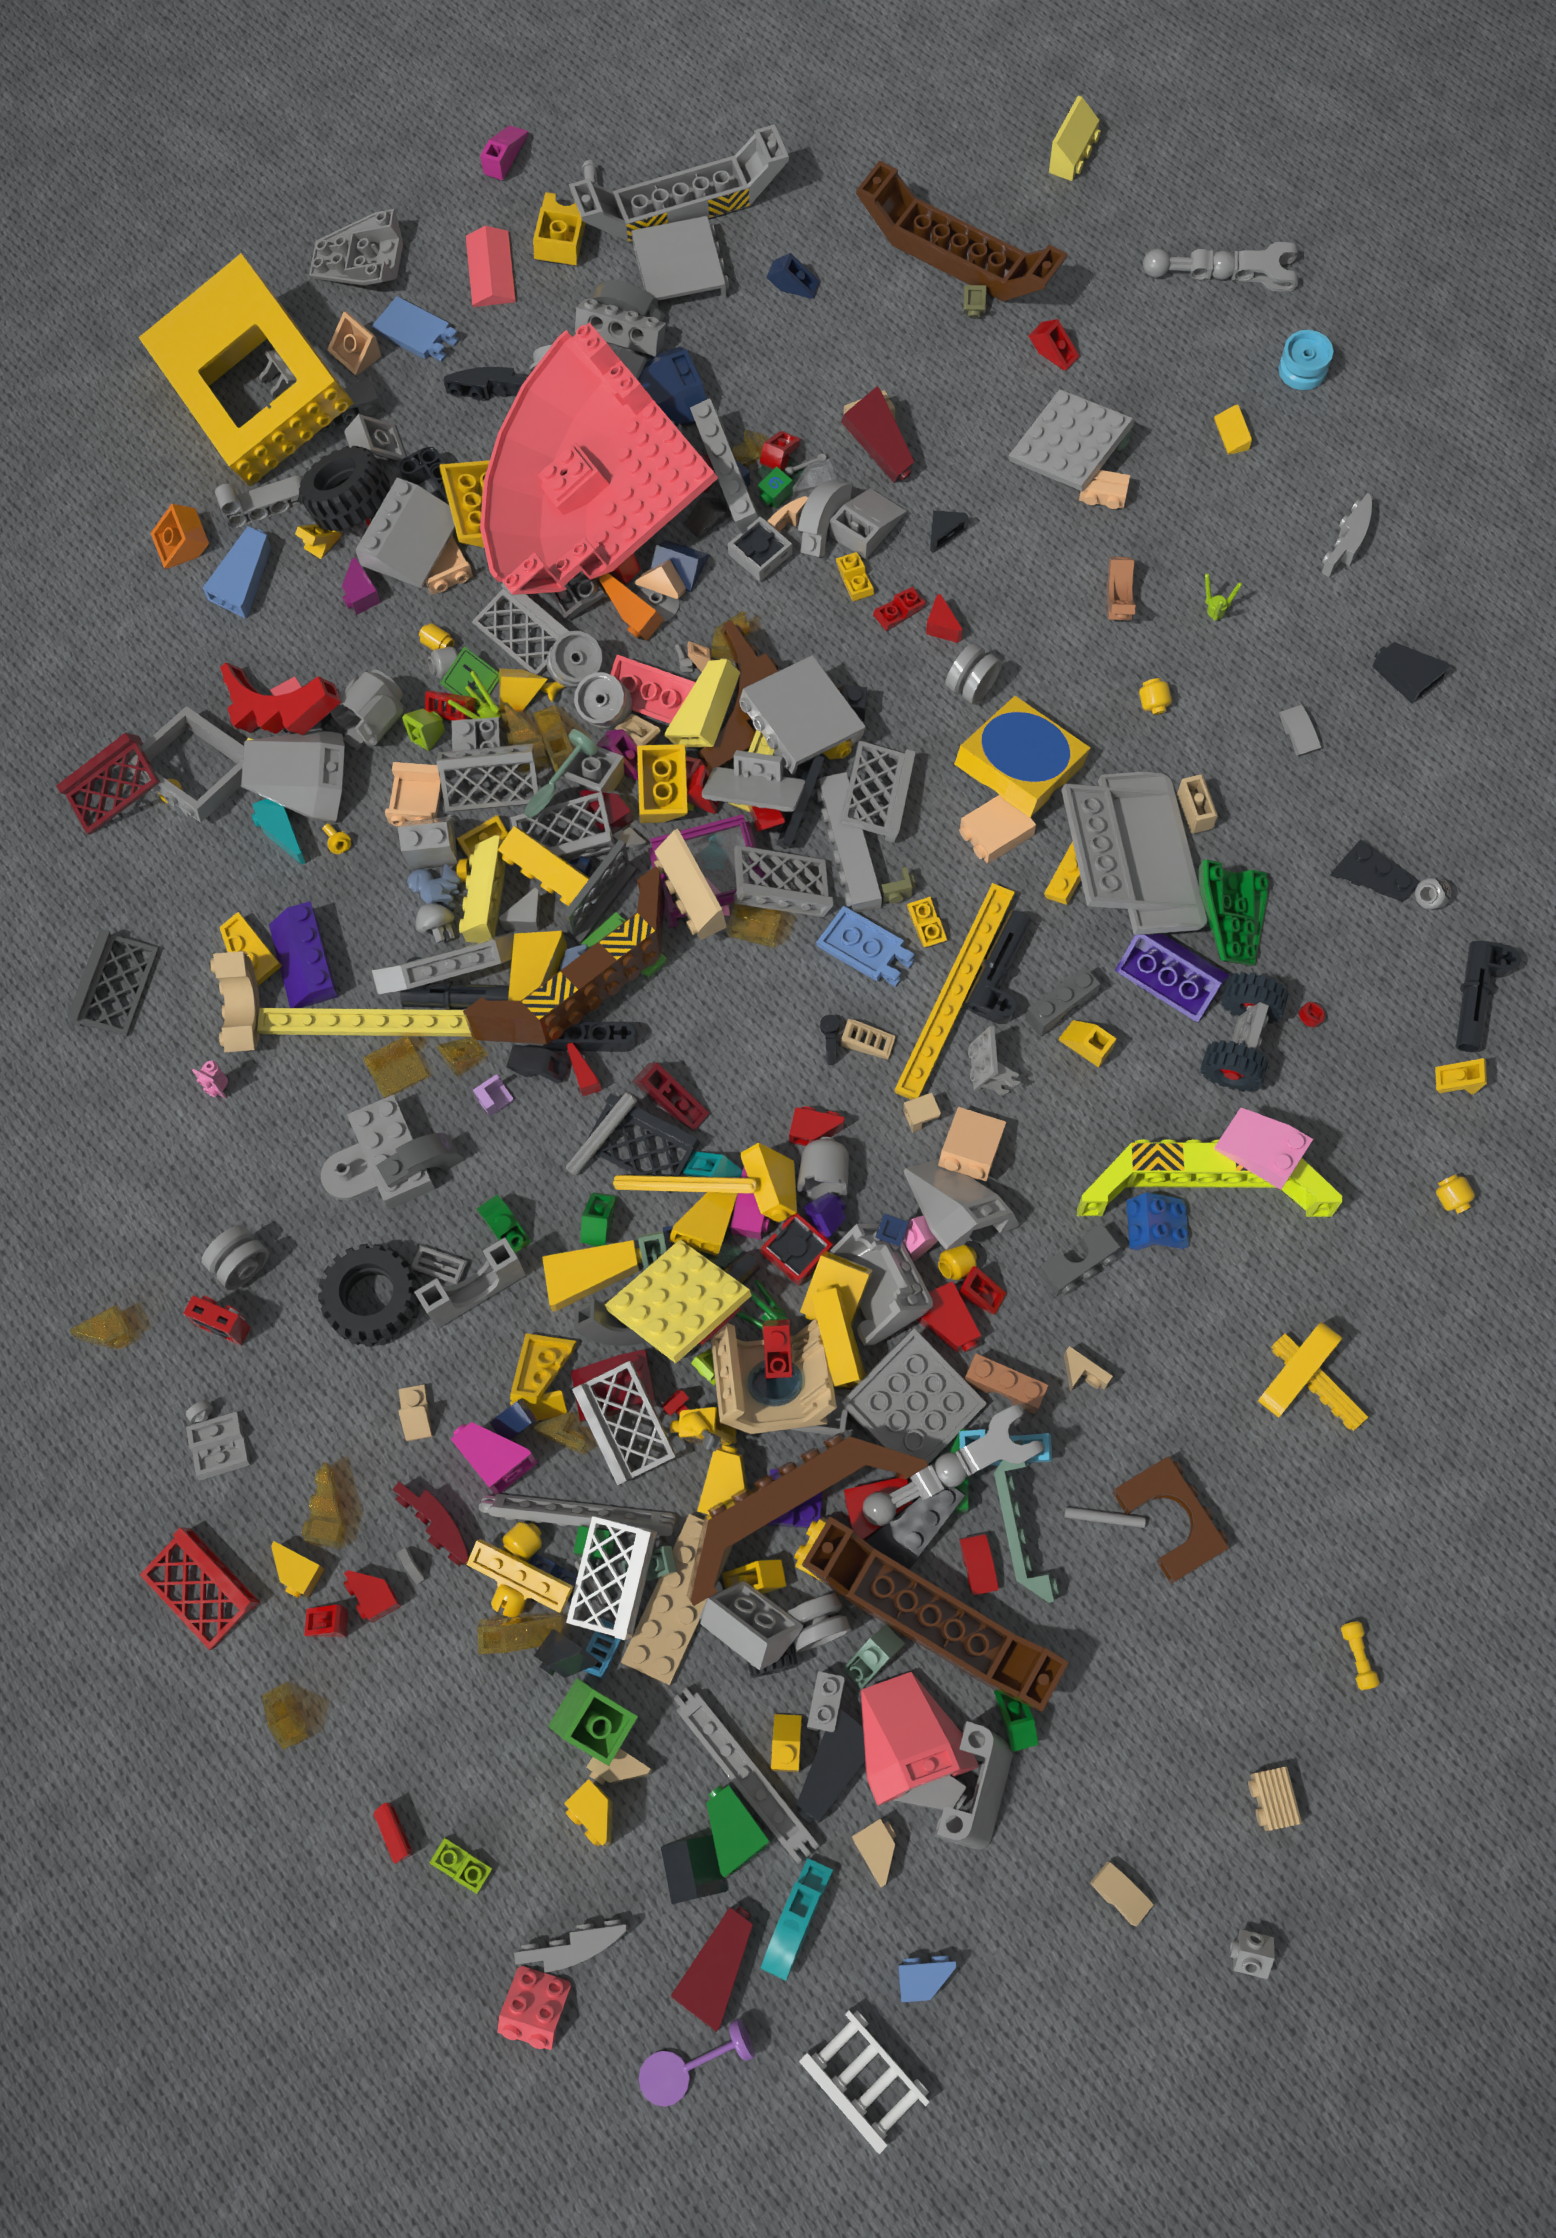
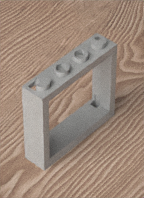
(215, 737)

